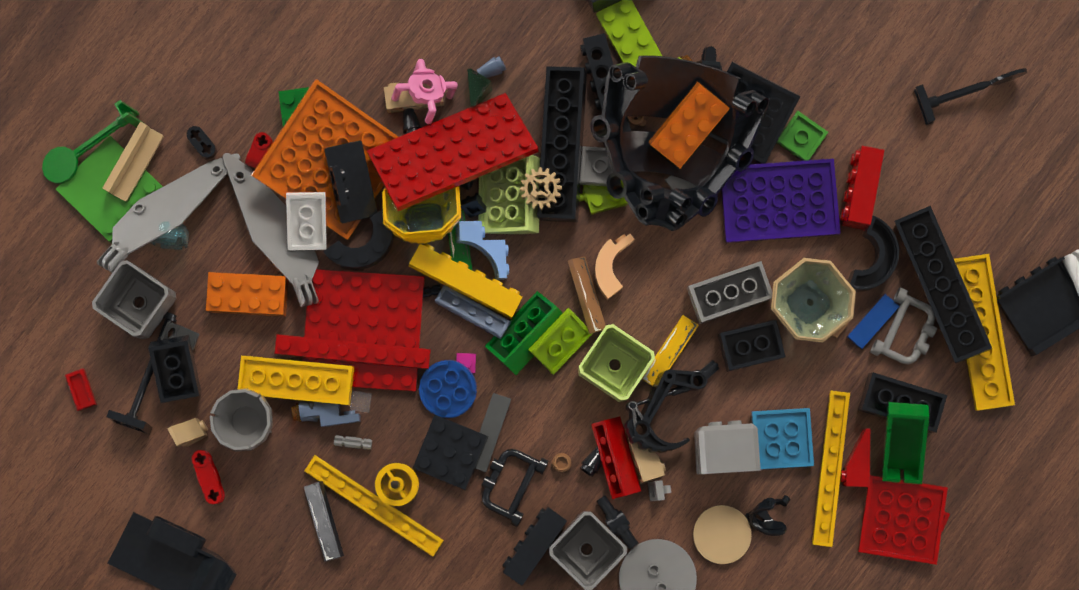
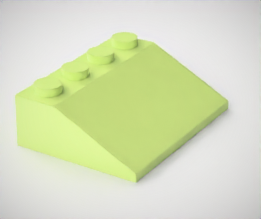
(502, 195)

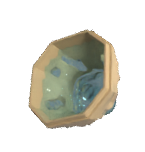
(831, 298)

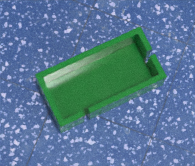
(905, 442)

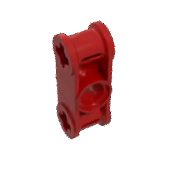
(208, 477)

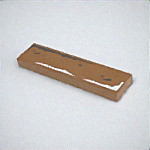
(587, 294)

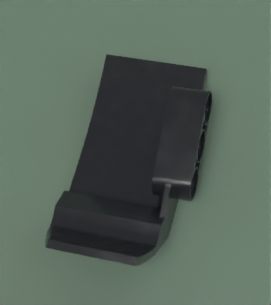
(169, 556)

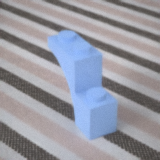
(495, 250)

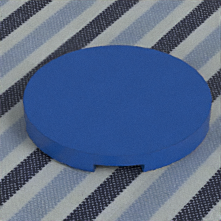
(448, 388)

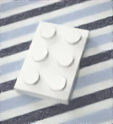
(306, 221)

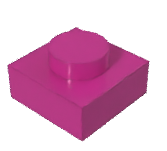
(468, 360)

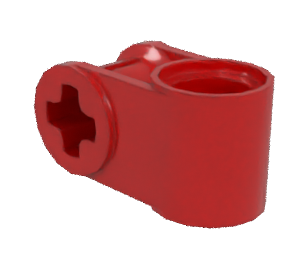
(257, 151)

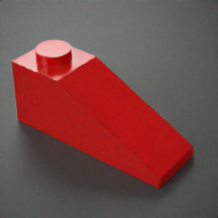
(857, 467)

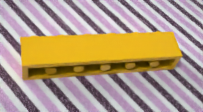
(465, 281)

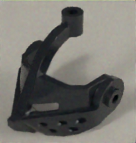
(768, 525)

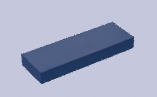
(873, 321)

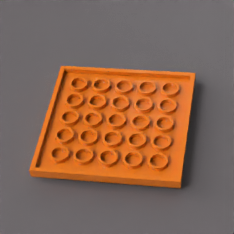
(298, 157)

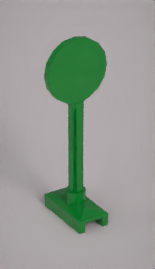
(62, 163)

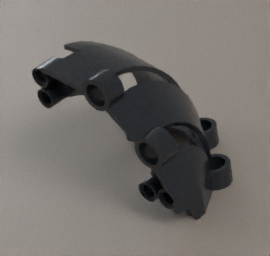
(656, 90)

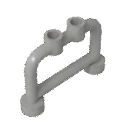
(928, 329)

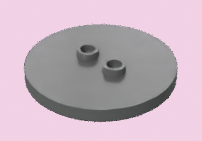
(657, 566)

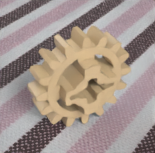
(531, 179)

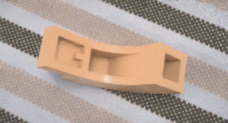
(604, 275)

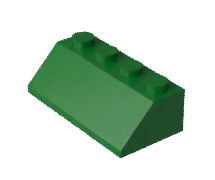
(523, 332)

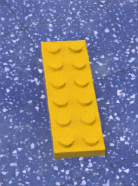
(297, 379)

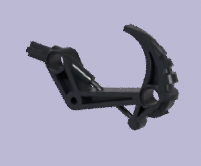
(665, 380)

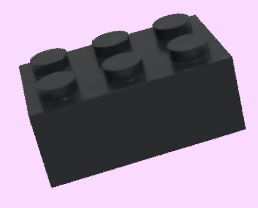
(751, 345)
(174, 368)

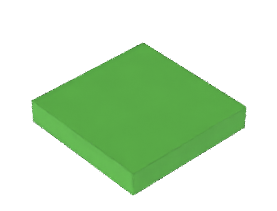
(802, 136)

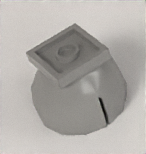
(241, 419)

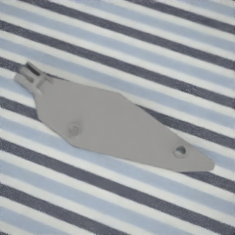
(170, 203)
(267, 226)

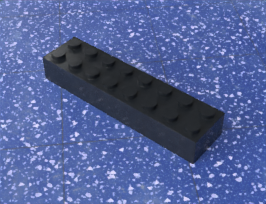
(563, 139)
(943, 285)

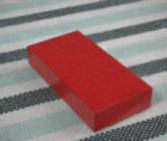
(80, 389)

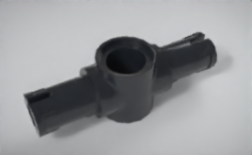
(617, 522)

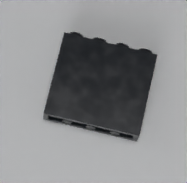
(1042, 306)

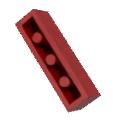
(616, 457)

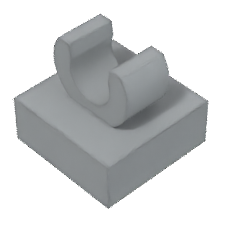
(657, 490)

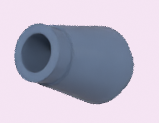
(493, 67)

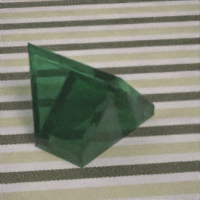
(478, 87)

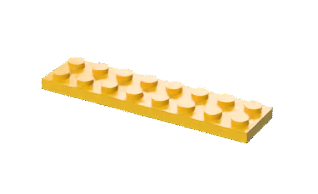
(989, 370)

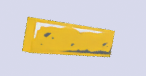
(671, 349)

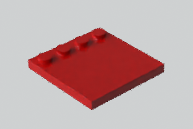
(903, 520)

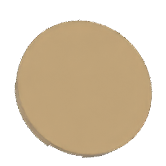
(722, 534)

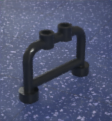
(489, 483)

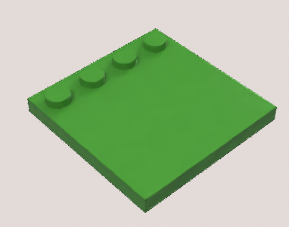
(94, 203)

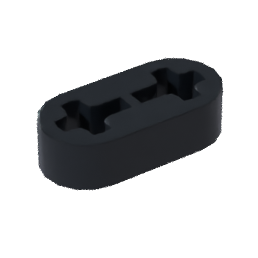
(198, 145)

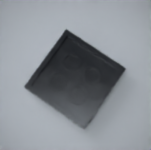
(450, 452)

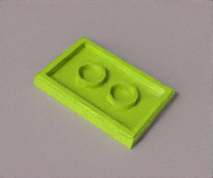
(560, 341)

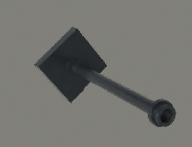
(130, 419)

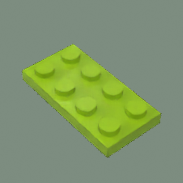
(627, 32)

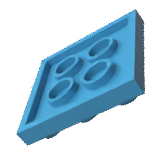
(784, 438)

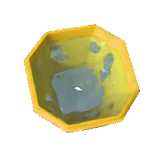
(425, 220)

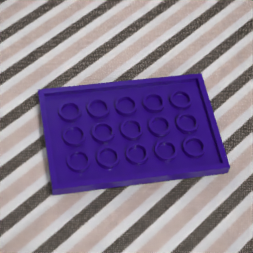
(781, 201)

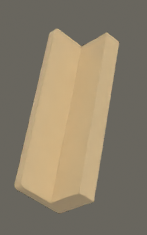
(133, 162)

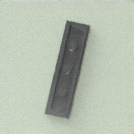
(491, 427)

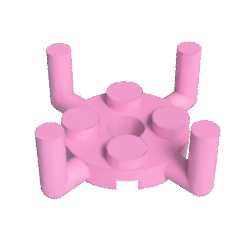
(419, 94)

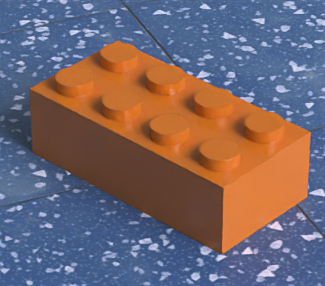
(689, 125)
(247, 294)

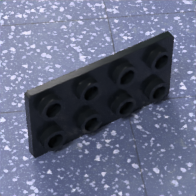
(350, 181)

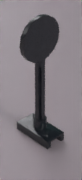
(926, 104)

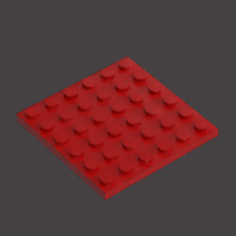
(368, 310)

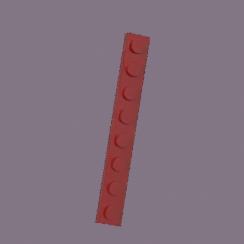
(352, 351)

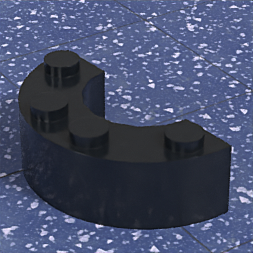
(366, 255)
(886, 257)

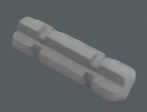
(353, 442)

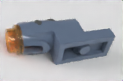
(327, 413)

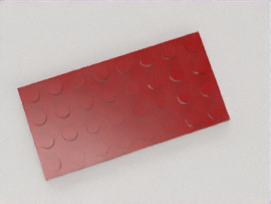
(452, 151)

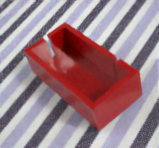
(862, 187)

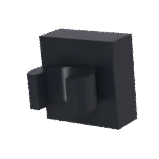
(473, 205)

